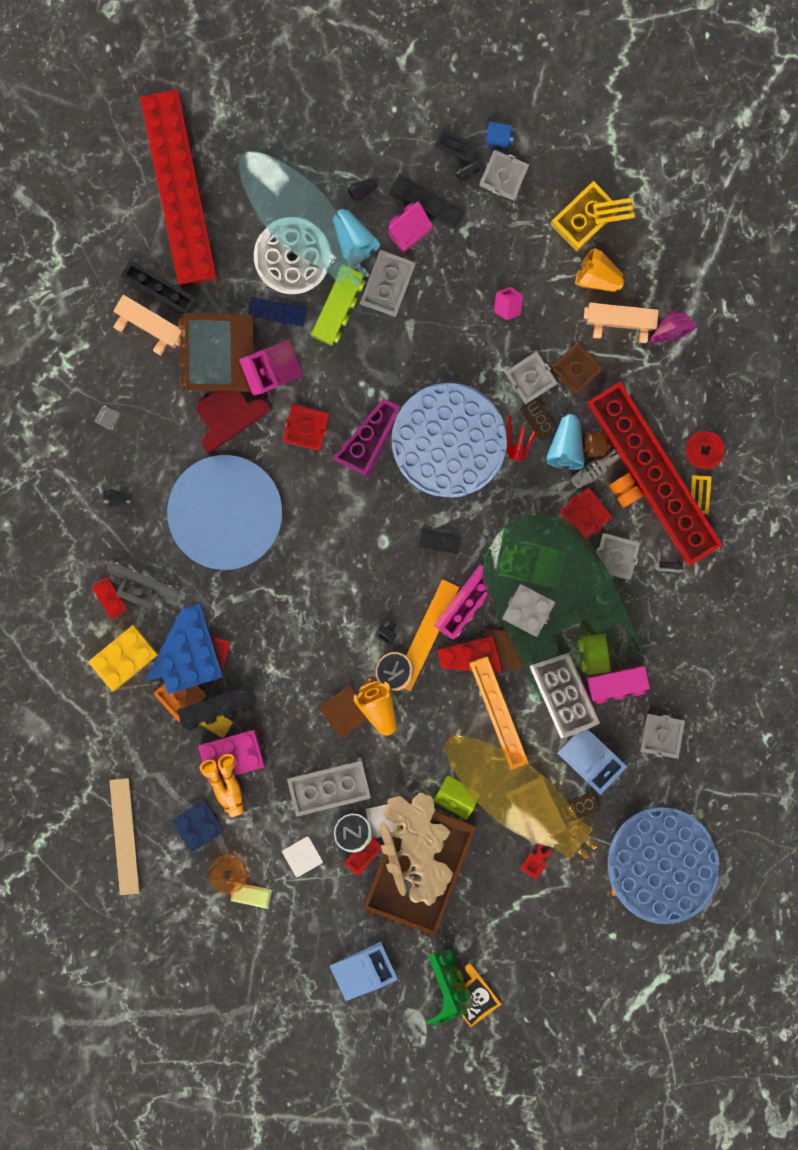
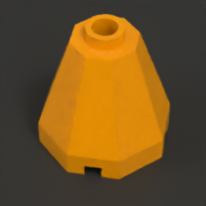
(599, 273)

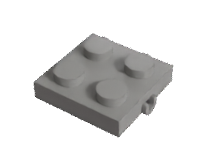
(504, 175)
(531, 378)
(618, 555)
(528, 610)
(662, 736)

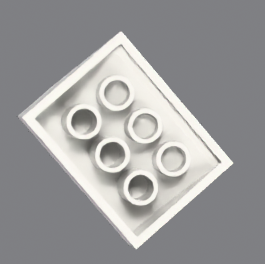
(565, 695)

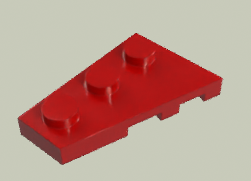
(460, 656)

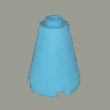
(359, 233)
(567, 445)

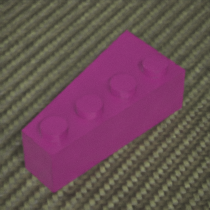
(367, 443)

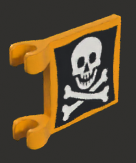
(481, 997)

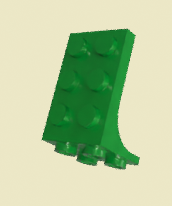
(450, 979)

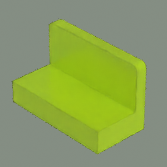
(455, 798)

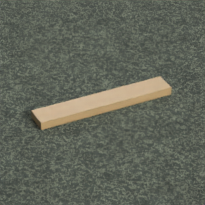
(124, 836)

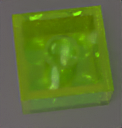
(594, 654)

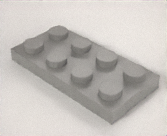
(329, 788)

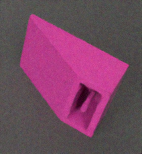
(409, 227)
(271, 367)

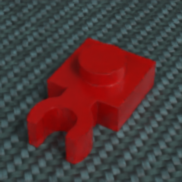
(534, 863)

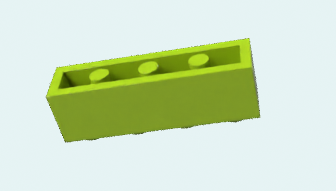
(336, 310)

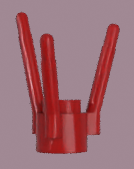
(518, 451)

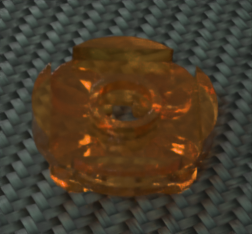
(217, 874)

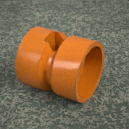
(626, 490)

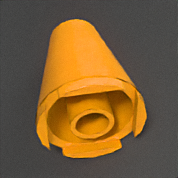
(377, 705)

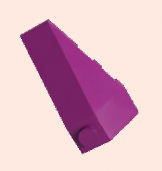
(673, 326)

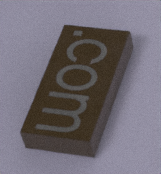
(538, 419)
(584, 805)

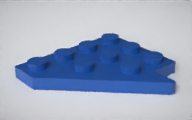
(187, 653)

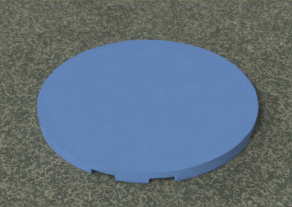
(449, 440)
(224, 512)
(663, 865)

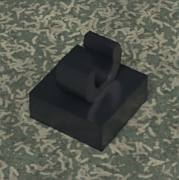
(386, 633)

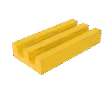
(613, 203)
(708, 490)

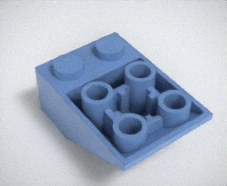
(592, 760)
(364, 971)

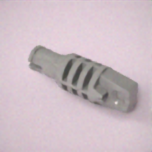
(594, 469)

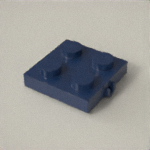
(198, 826)

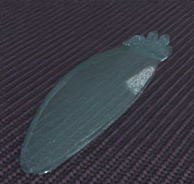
(300, 216)

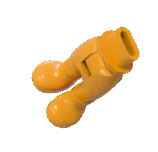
(228, 796)

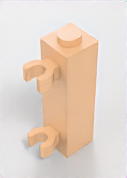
(621, 317)
(148, 321)

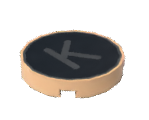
(395, 670)

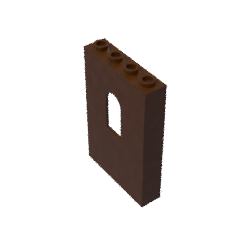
(385, 897)

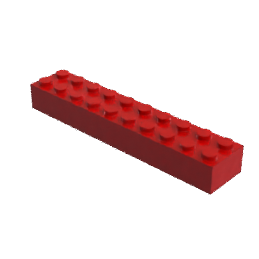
(178, 188)
(654, 474)

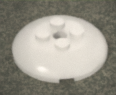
(279, 272)

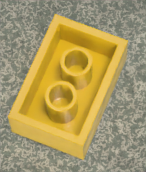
(578, 221)
(123, 658)

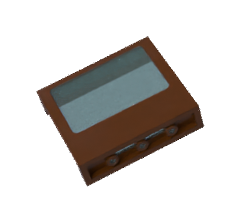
(212, 351)

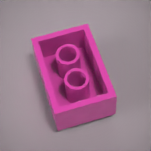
(617, 684)
(242, 746)

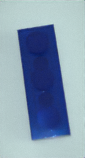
(277, 312)

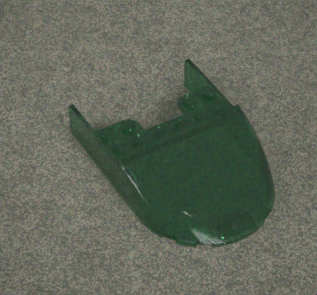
(560, 565)

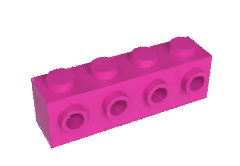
(463, 606)

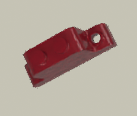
(227, 415)

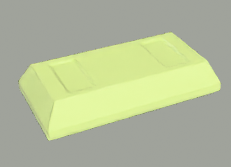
(253, 896)

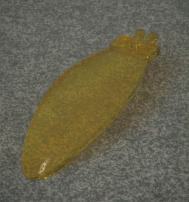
(517, 795)

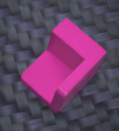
(508, 303)

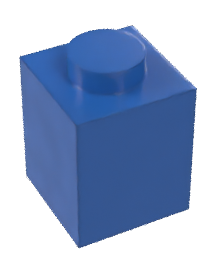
(499, 135)

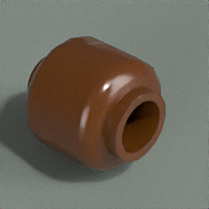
(595, 445)

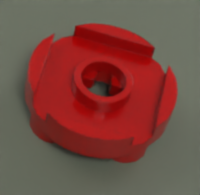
(715, 452)

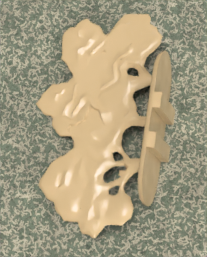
(419, 843)

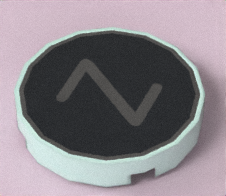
(353, 833)

